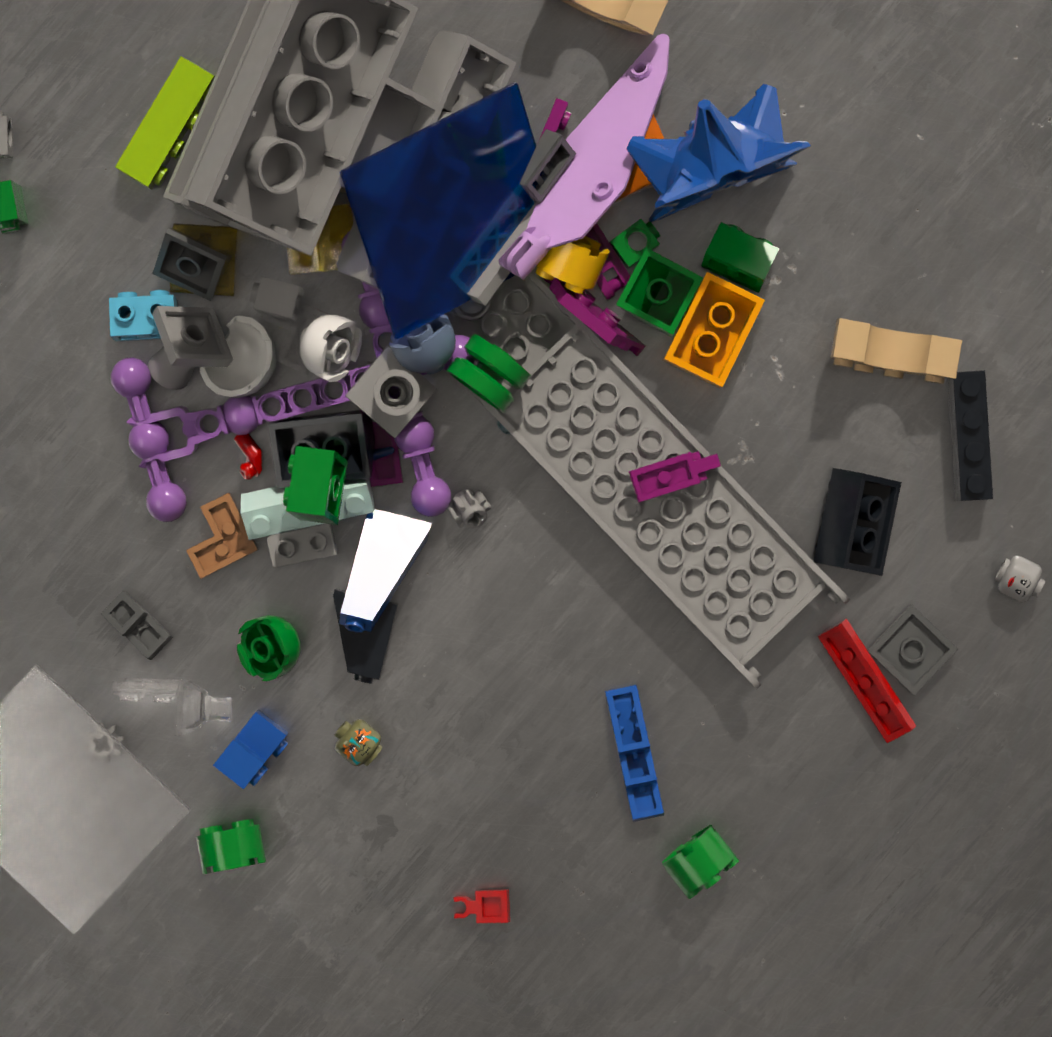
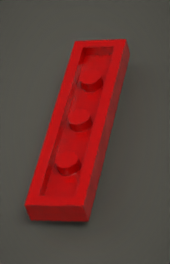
(867, 681)

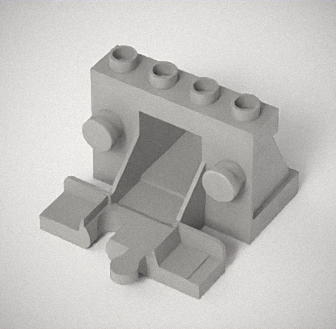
(309, 97)

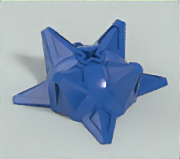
(715, 153)

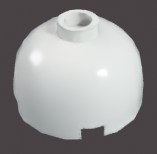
(329, 346)

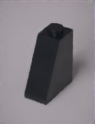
(366, 650)

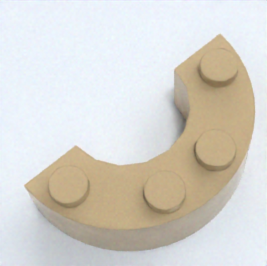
(630, 15)
(894, 351)

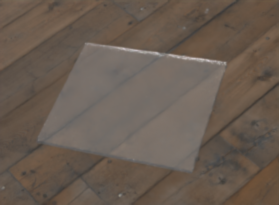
(73, 801)

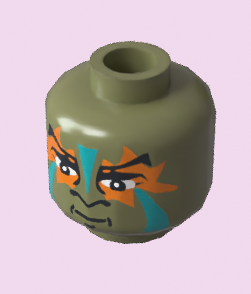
(357, 742)

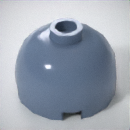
(426, 347)

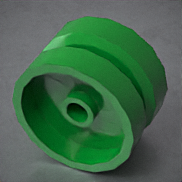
(487, 375)

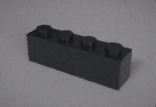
(970, 436)

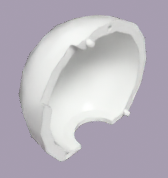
(252, 360)

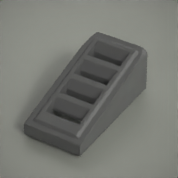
(551, 158)

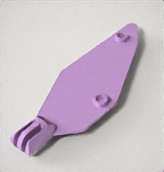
(601, 162)

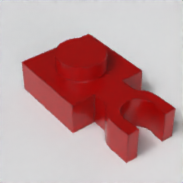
(489, 906)

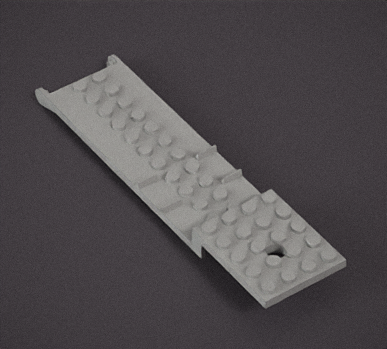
(596, 423)

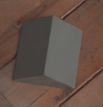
(190, 263)

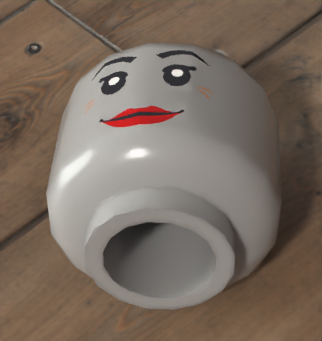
(1019, 579)

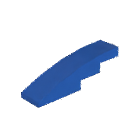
(634, 753)

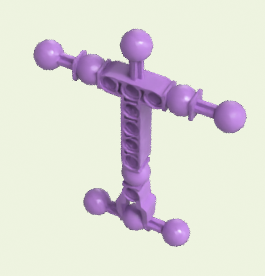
(243, 415)

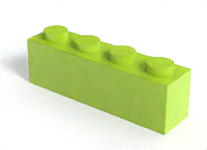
(166, 124)

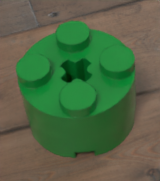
(230, 847)
(699, 861)

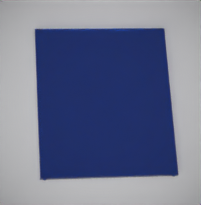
(442, 206)

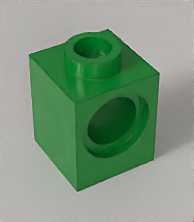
(621, 247)

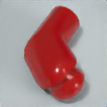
(253, 454)

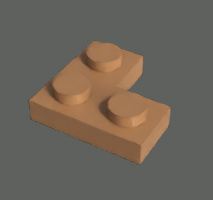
(229, 538)

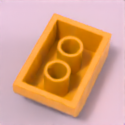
(713, 330)

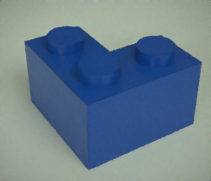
(250, 749)

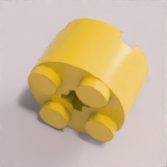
(574, 263)

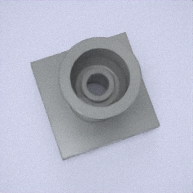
(190, 340)
(372, 395)

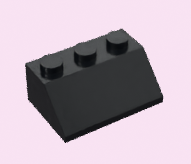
(344, 432)
(857, 521)

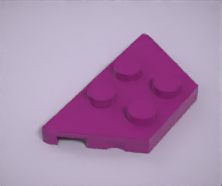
(602, 322)

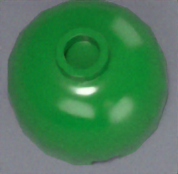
(268, 647)

